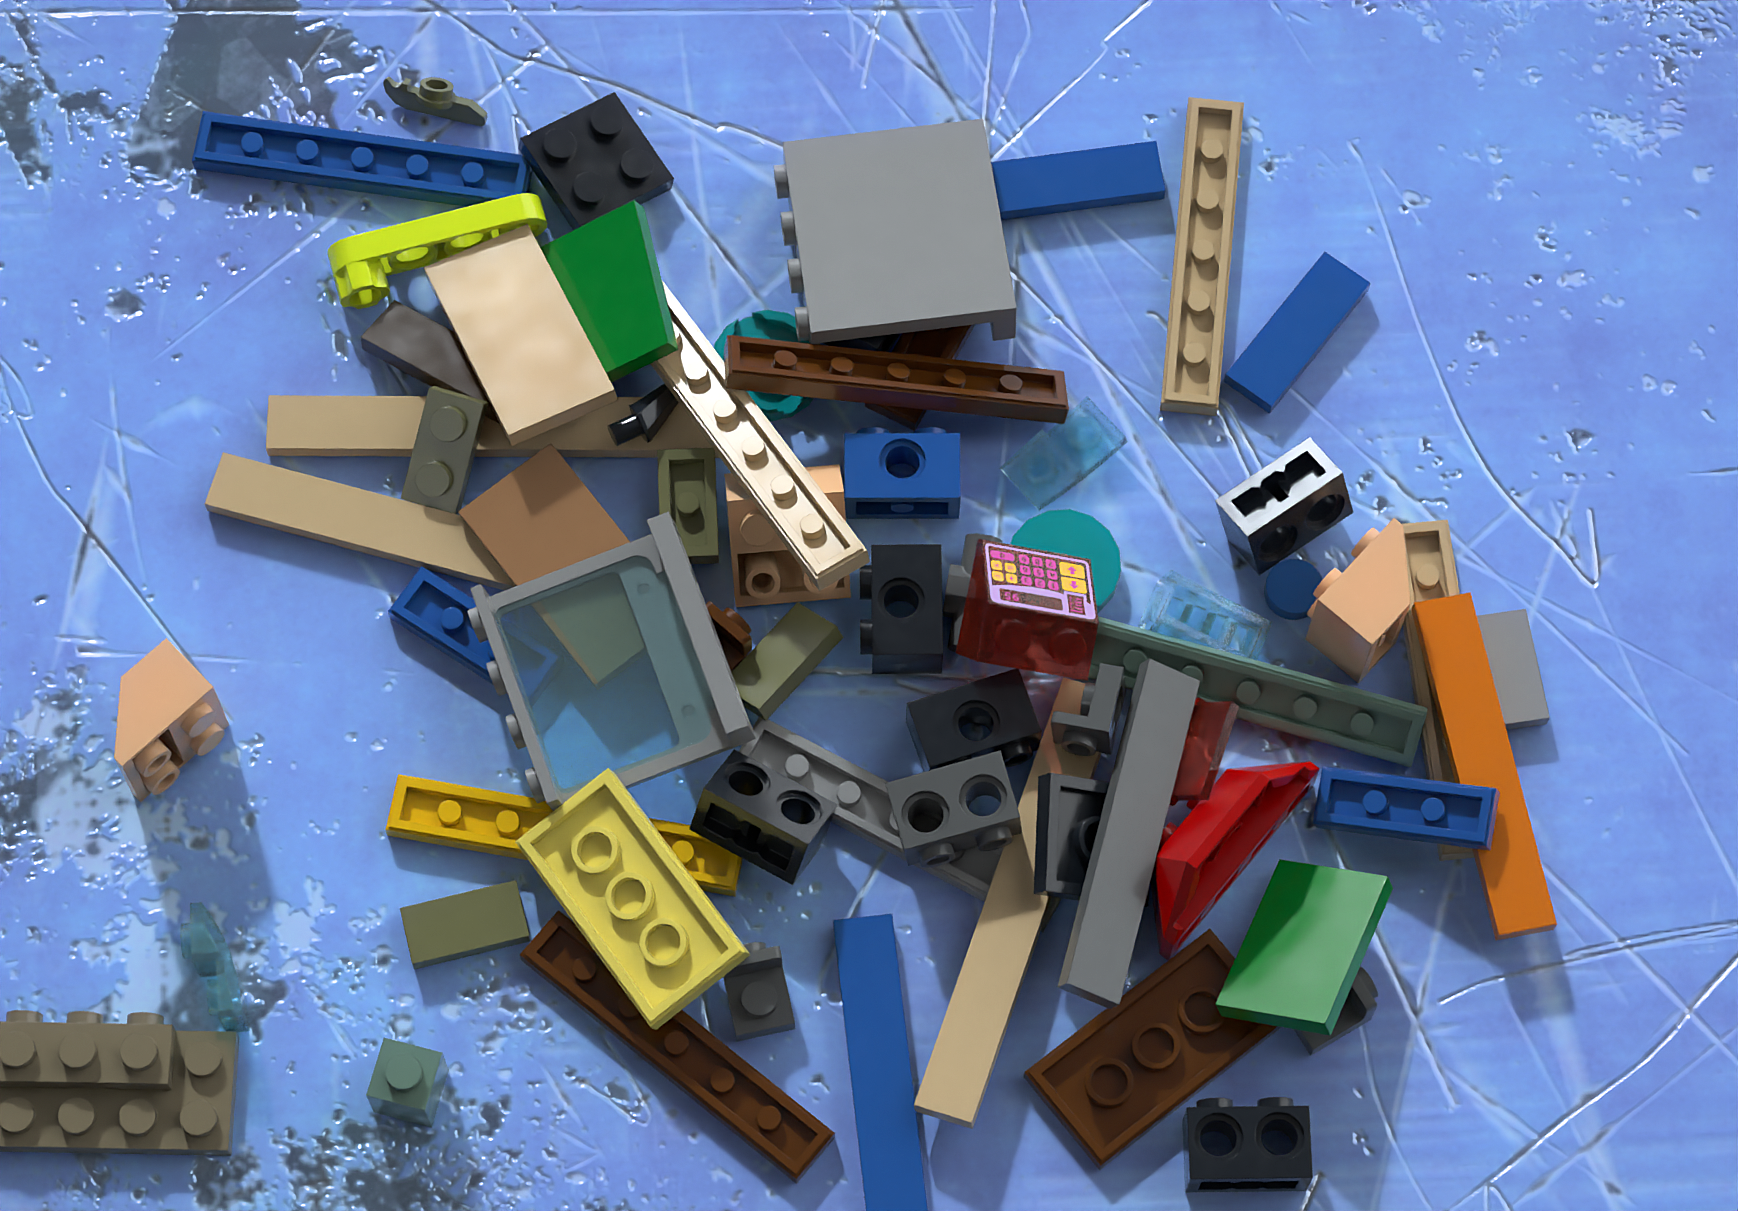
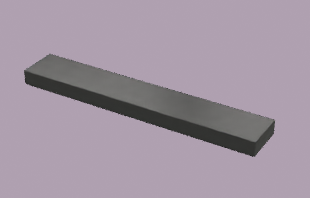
(1129, 834)

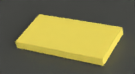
(632, 898)

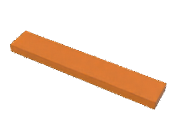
(1483, 757)

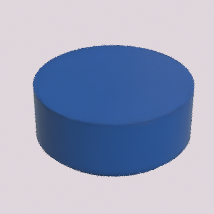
(1291, 588)

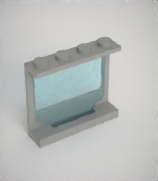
(612, 667)

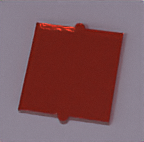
(1203, 749)

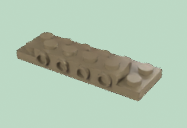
(115, 1086)

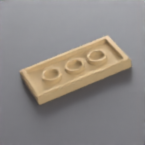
(520, 334)

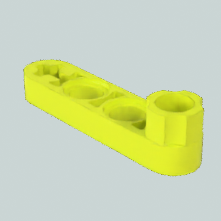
(366, 259)

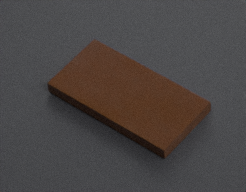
(1146, 1054)

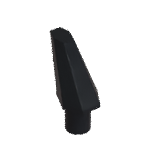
(645, 418)

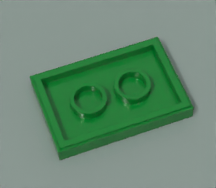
(615, 289)
(1304, 947)

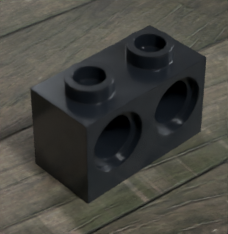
(1284, 506)
(763, 816)
(1249, 1164)

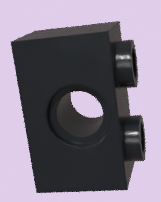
(908, 575)
(995, 702)

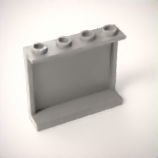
(895, 233)

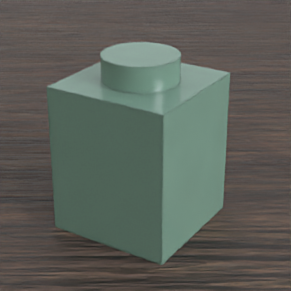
(407, 1082)

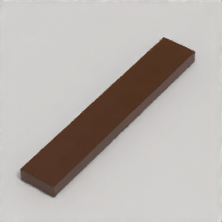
(895, 379)
(682, 1053)

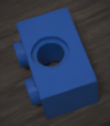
(877, 494)

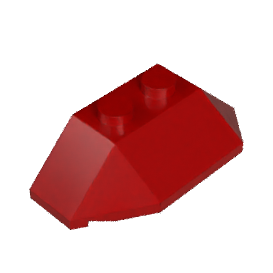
(1219, 842)

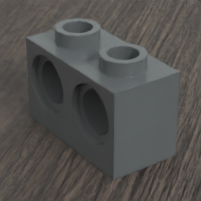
(949, 794)

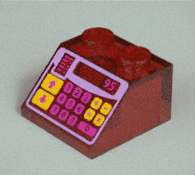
(1030, 610)

